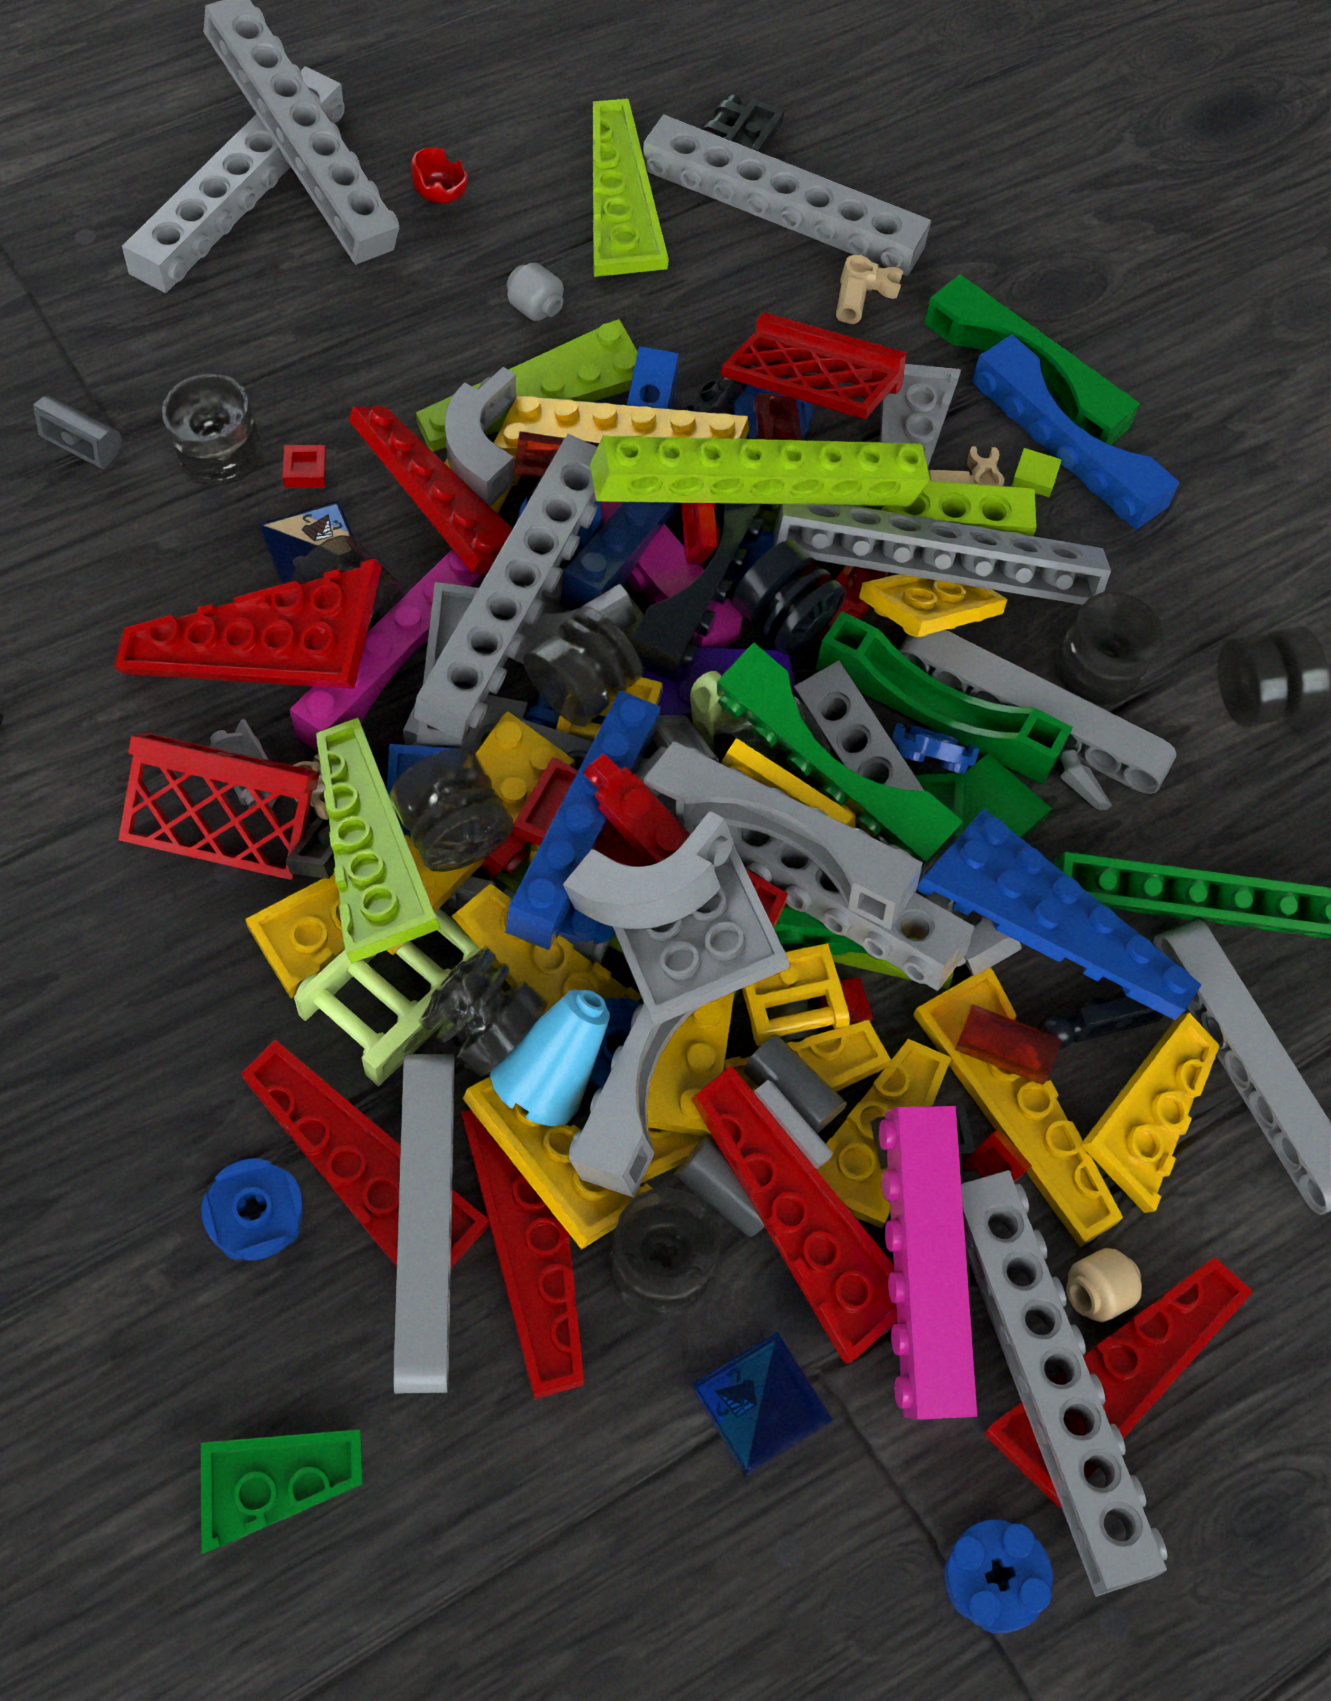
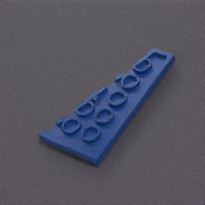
(1045, 909)

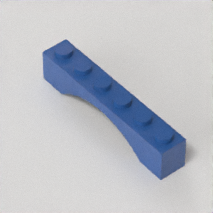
(1124, 480)
(578, 824)

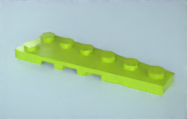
(624, 211)
(579, 370)
(374, 868)

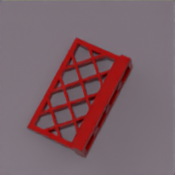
(809, 349)
(221, 766)

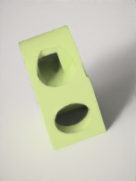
(705, 709)

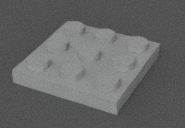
(706, 952)

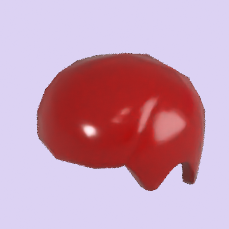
(437, 177)

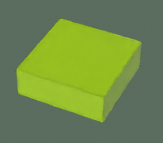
(1036, 472)

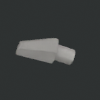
(1083, 780)

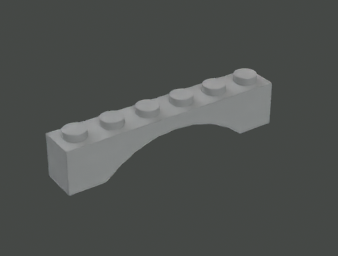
(868, 873)
(616, 1140)

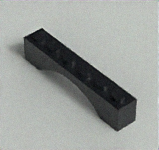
(673, 626)

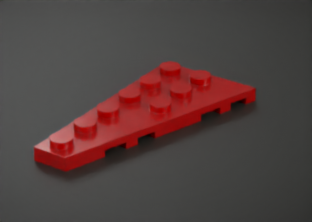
(270, 636)

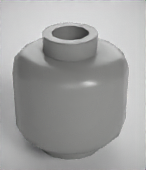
(535, 291)

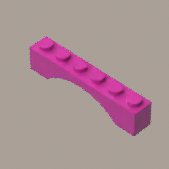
(384, 652)

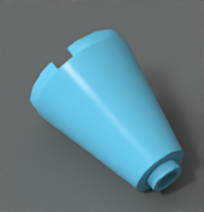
(554, 1060)

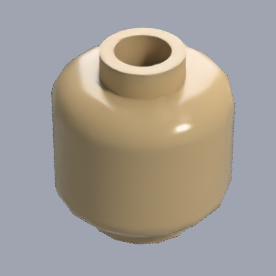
(1104, 1284)

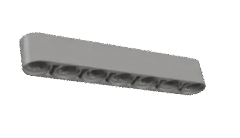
(1096, 736)
(1256, 1061)
(424, 1225)

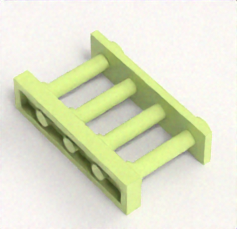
(382, 1051)

